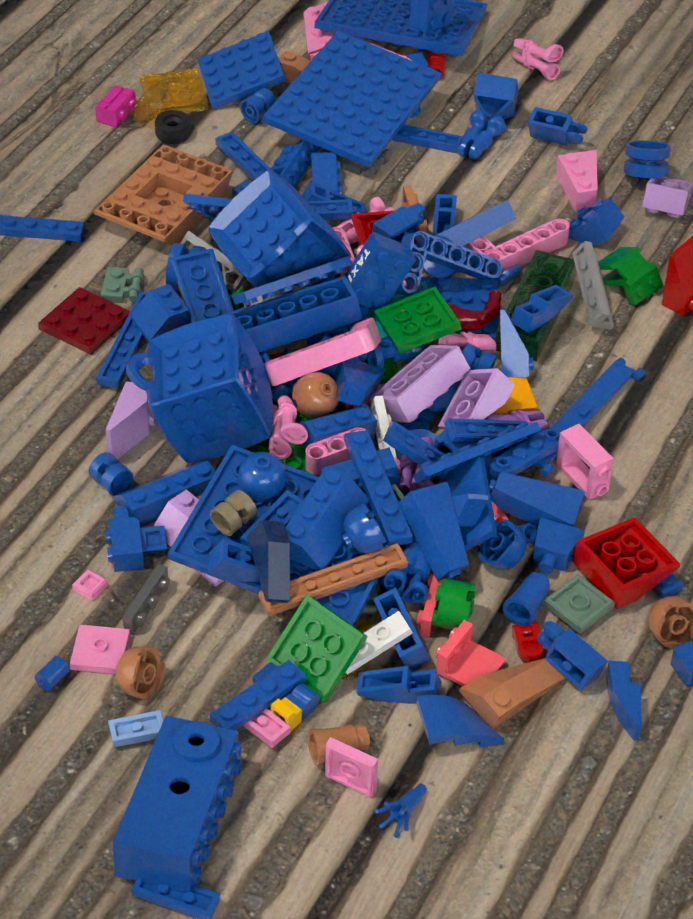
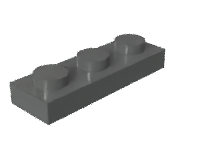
(146, 599)

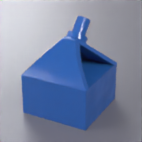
(496, 96)

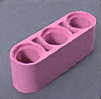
(327, 452)

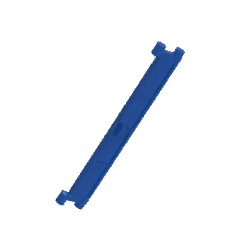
(591, 403)

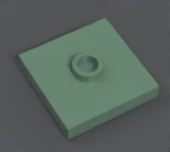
(579, 604)

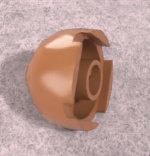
(315, 395)
(671, 621)
(140, 671)

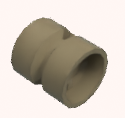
(234, 512)

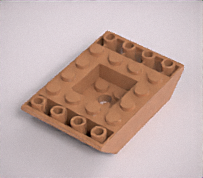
(155, 192)

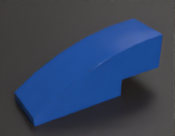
(444, 212)
(541, 308)
(398, 684)
(625, 697)

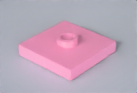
(99, 648)
(351, 767)

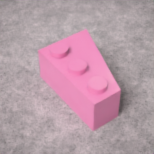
(578, 177)

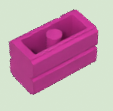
(115, 106)

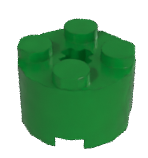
(455, 603)

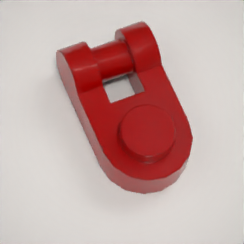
(527, 647)

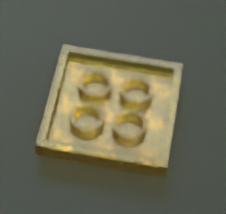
(182, 90)

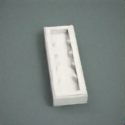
(384, 421)
(380, 639)

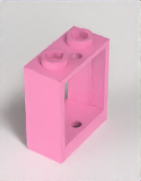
(578, 444)

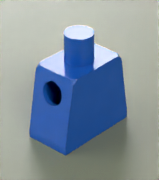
(555, 545)

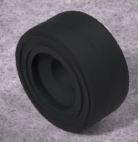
(172, 126)

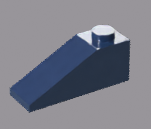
(272, 559)

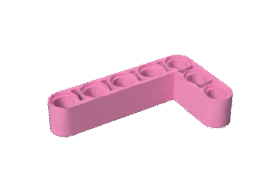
(522, 248)
(359, 340)

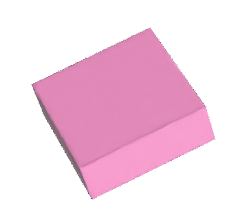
(90, 585)

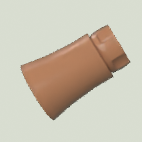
(354, 736)

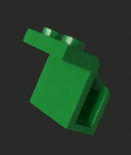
(632, 272)

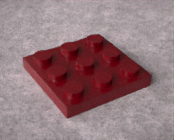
(84, 320)

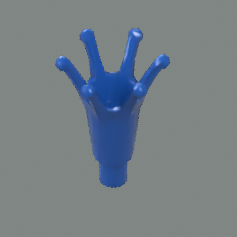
(402, 808)

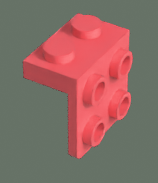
(464, 659)

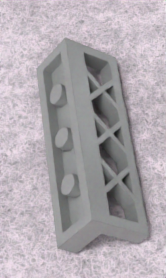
(221, 258)
(592, 286)

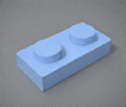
(135, 728)

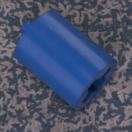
(52, 673)

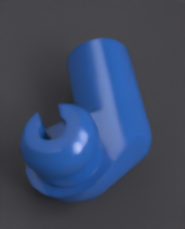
(508, 275)

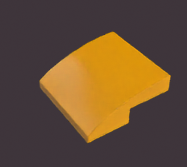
(520, 398)

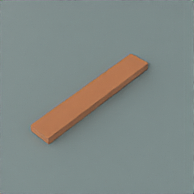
(339, 577)

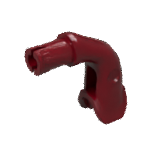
(477, 320)

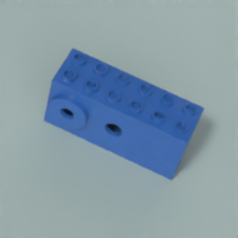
(177, 804)

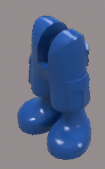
(476, 138)
(387, 350)
(419, 571)

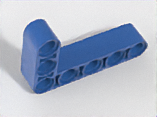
(442, 256)

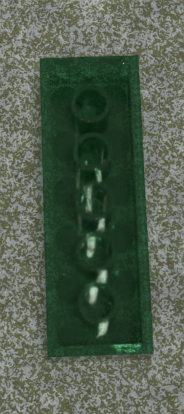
(542, 272)

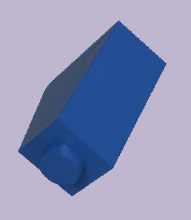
(356, 381)

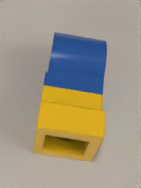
(296, 706)

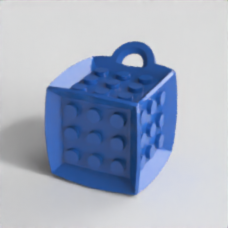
(275, 233)
(206, 388)

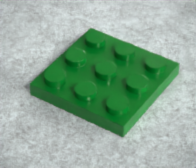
(417, 320)
(318, 645)

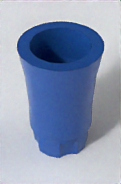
(526, 601)

